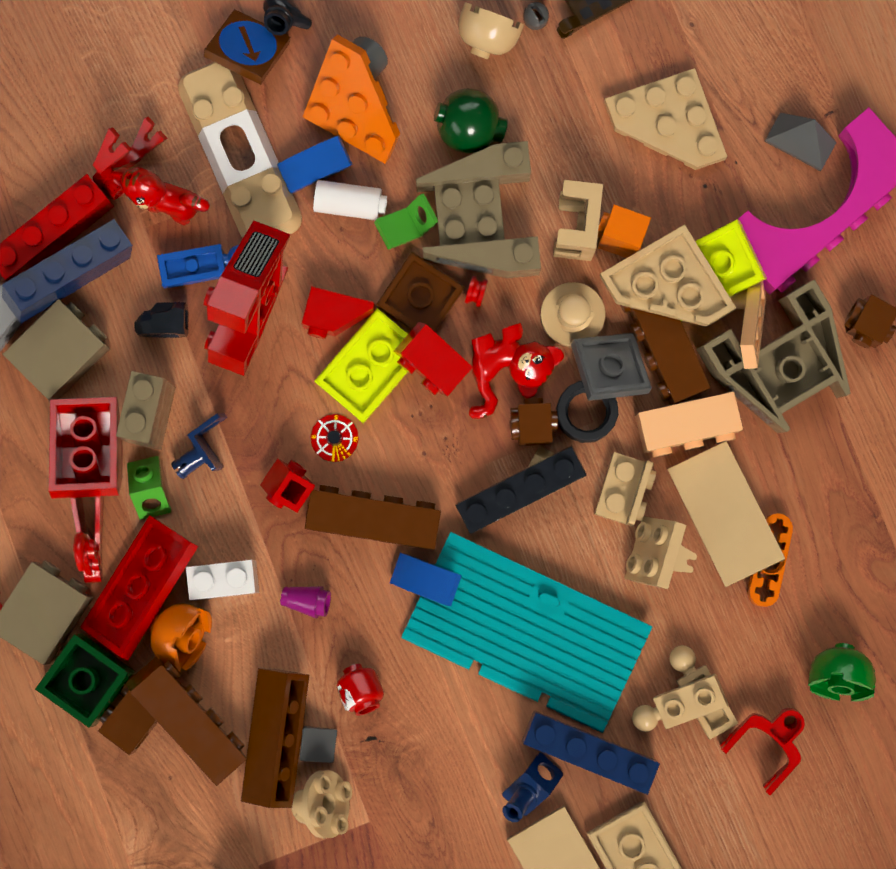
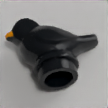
(282, 15)

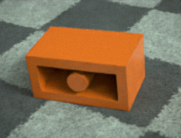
(622, 231)

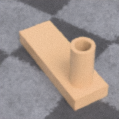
(754, 303)

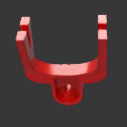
(123, 156)
(781, 733)

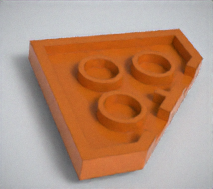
(352, 102)

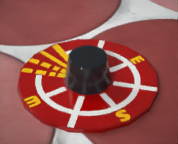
(334, 438)

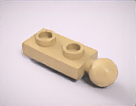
(683, 660)
(682, 704)

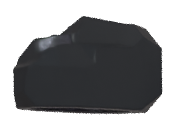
(164, 321)

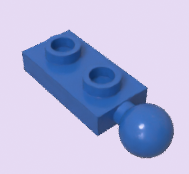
(193, 265)

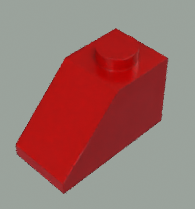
(333, 312)

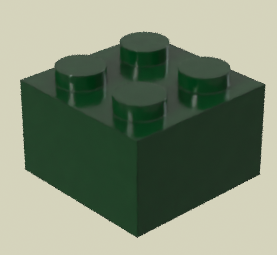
(84, 680)

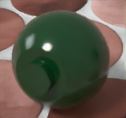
(469, 121)

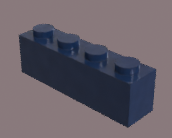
(66, 271)
(590, 752)

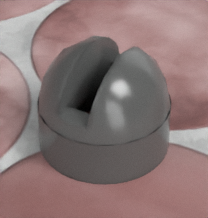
(530, 18)

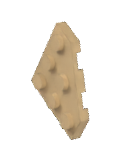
(670, 119)
(670, 281)

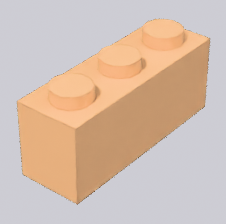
(689, 424)

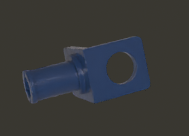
(201, 451)
(530, 789)

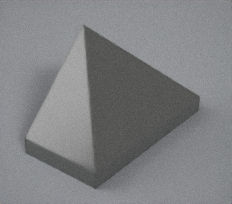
(801, 139)

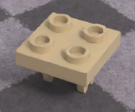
(658, 553)

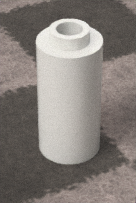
(349, 200)

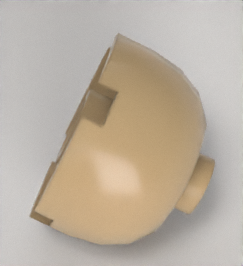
(487, 31)

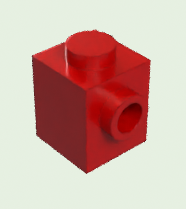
(287, 485)

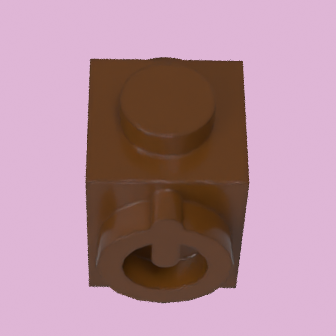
(871, 322)
(533, 422)

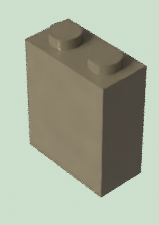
(57, 350)
(146, 410)
(42, 611)

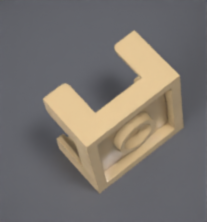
(586, 200)

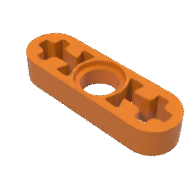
(773, 586)

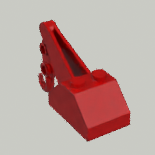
(85, 463)

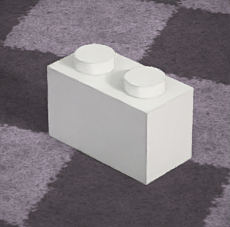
(222, 580)

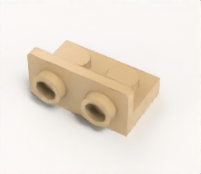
(625, 489)

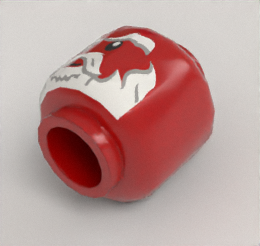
(360, 689)

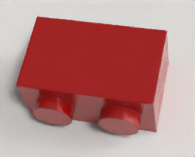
(432, 359)

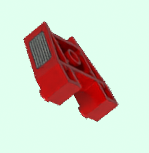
(245, 297)

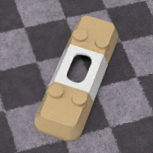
(220, 100)

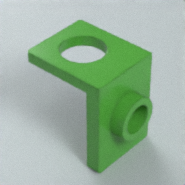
(406, 224)
(145, 484)

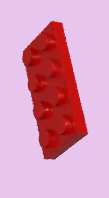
(138, 587)

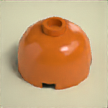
(179, 634)

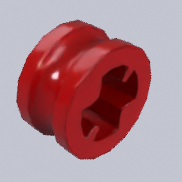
(476, 291)

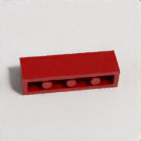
(53, 227)

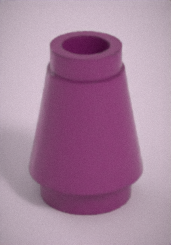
(308, 600)

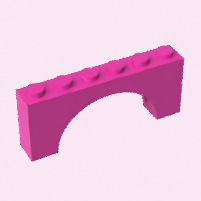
(873, 176)

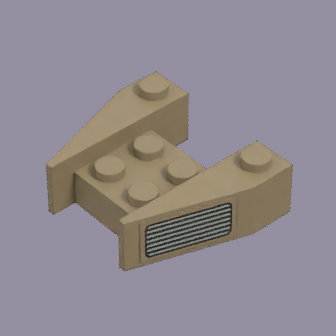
(472, 213)
(787, 367)

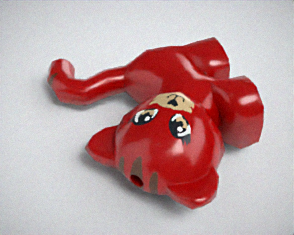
(151, 193)
(527, 363)

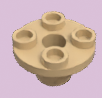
(572, 313)
(323, 804)

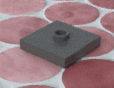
(611, 366)

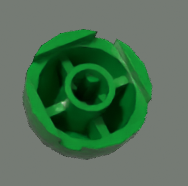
(842, 672)

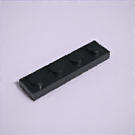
(521, 489)

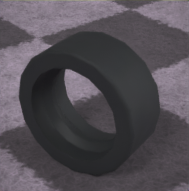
(577, 434)

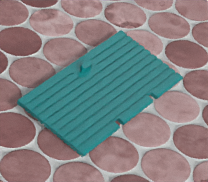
(530, 633)

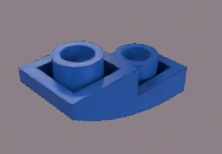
(314, 164)
(425, 579)

